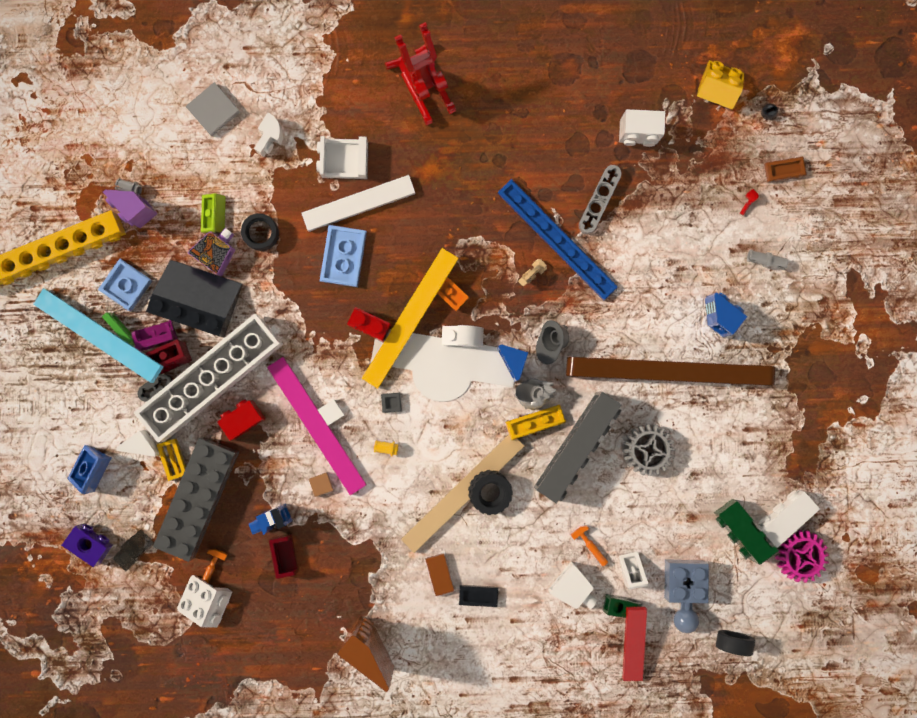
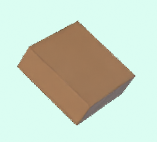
(321, 484)

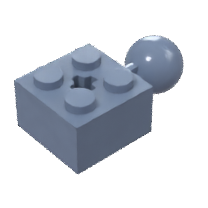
(694, 591)

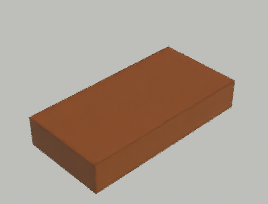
(785, 169)
(439, 574)

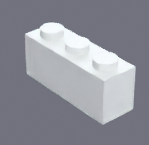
(787, 517)

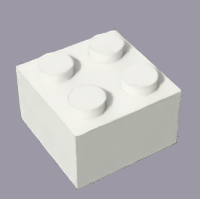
(642, 127)

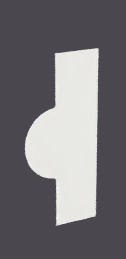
(446, 371)

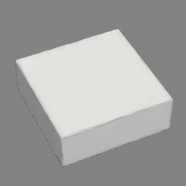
(331, 412)

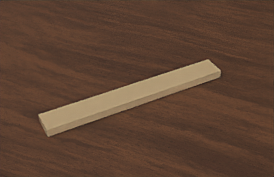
(459, 494)

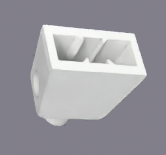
(573, 588)

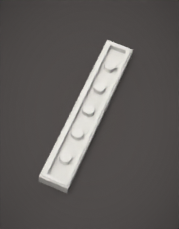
(358, 203)

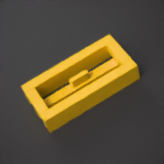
(174, 442)

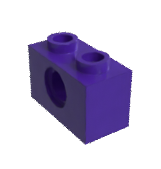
(77, 545)

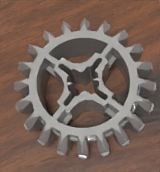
(665, 454)

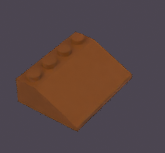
(367, 653)

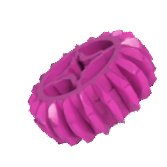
(806, 549)

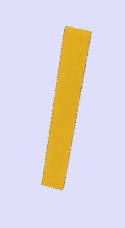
(410, 318)

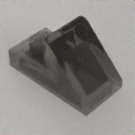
(133, 550)

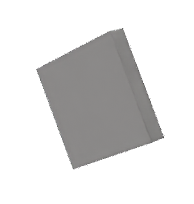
(212, 109)

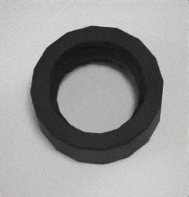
(250, 221)
(735, 643)

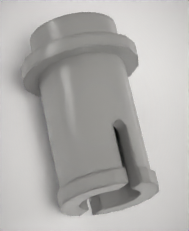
(128, 186)

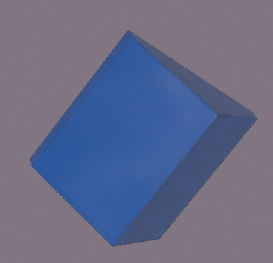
(513, 359)
(88, 469)

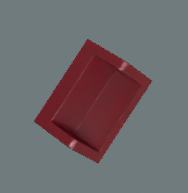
(283, 556)

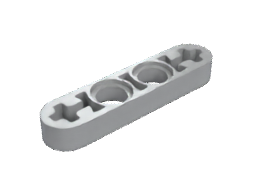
(601, 200)

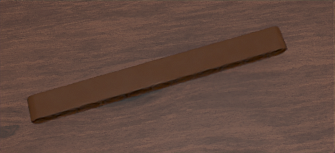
(670, 371)

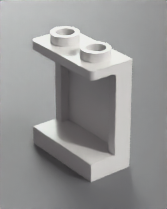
(343, 158)

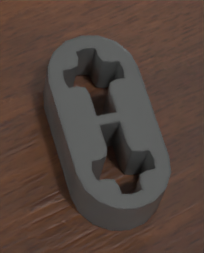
(148, 386)

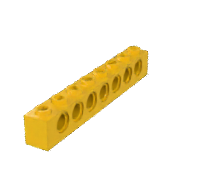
(55, 242)

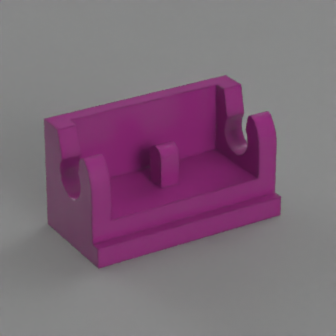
(154, 336)

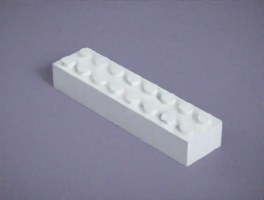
(208, 378)

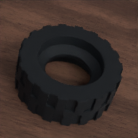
(498, 504)

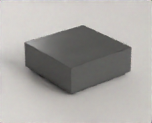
(391, 402)

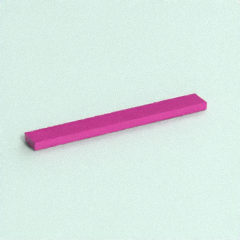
(316, 426)

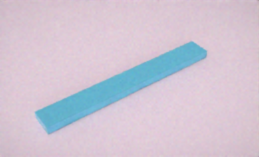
(98, 335)

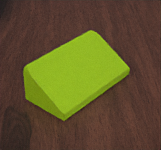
(213, 213)

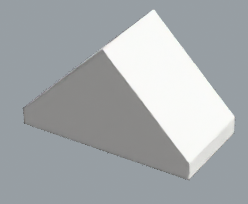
(139, 444)
(632, 571)

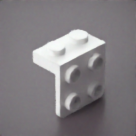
(203, 602)

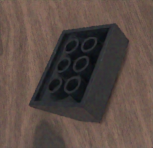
(195, 298)

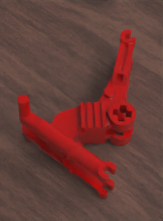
(420, 73)

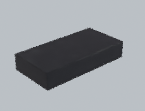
(478, 595)

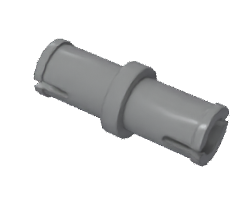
(767, 259)

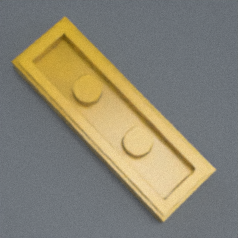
(535, 422)

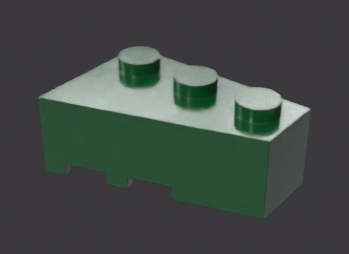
(744, 532)

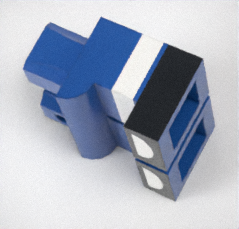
(268, 519)

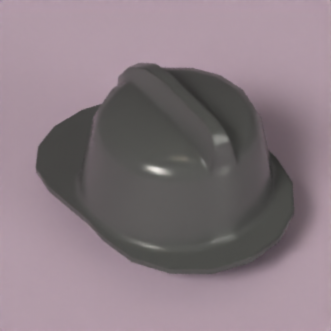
(551, 341)

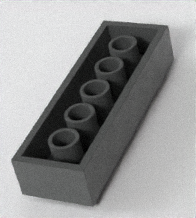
(577, 446)
(196, 499)

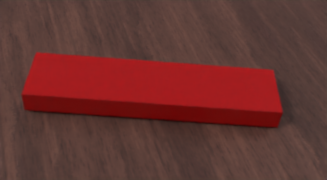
(634, 643)

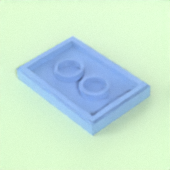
(343, 256)

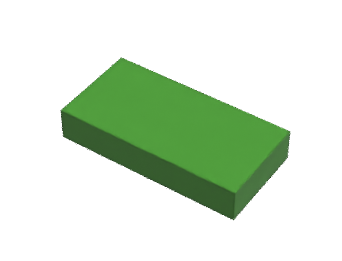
(120, 329)

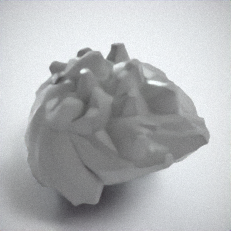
(534, 393)

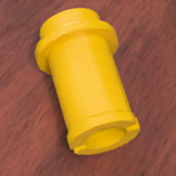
(386, 447)

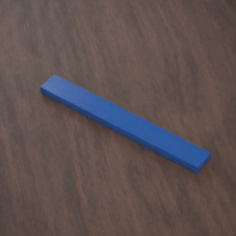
(557, 240)

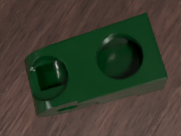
(617, 606)

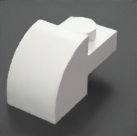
(271, 133)
(462, 336)

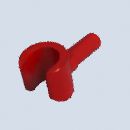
(752, 195)

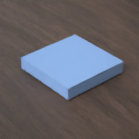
(125, 285)

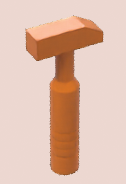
(590, 545)
(210, 569)

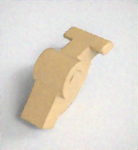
(539, 266)

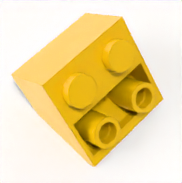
(721, 84)

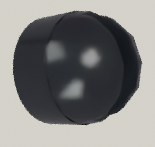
(769, 116)

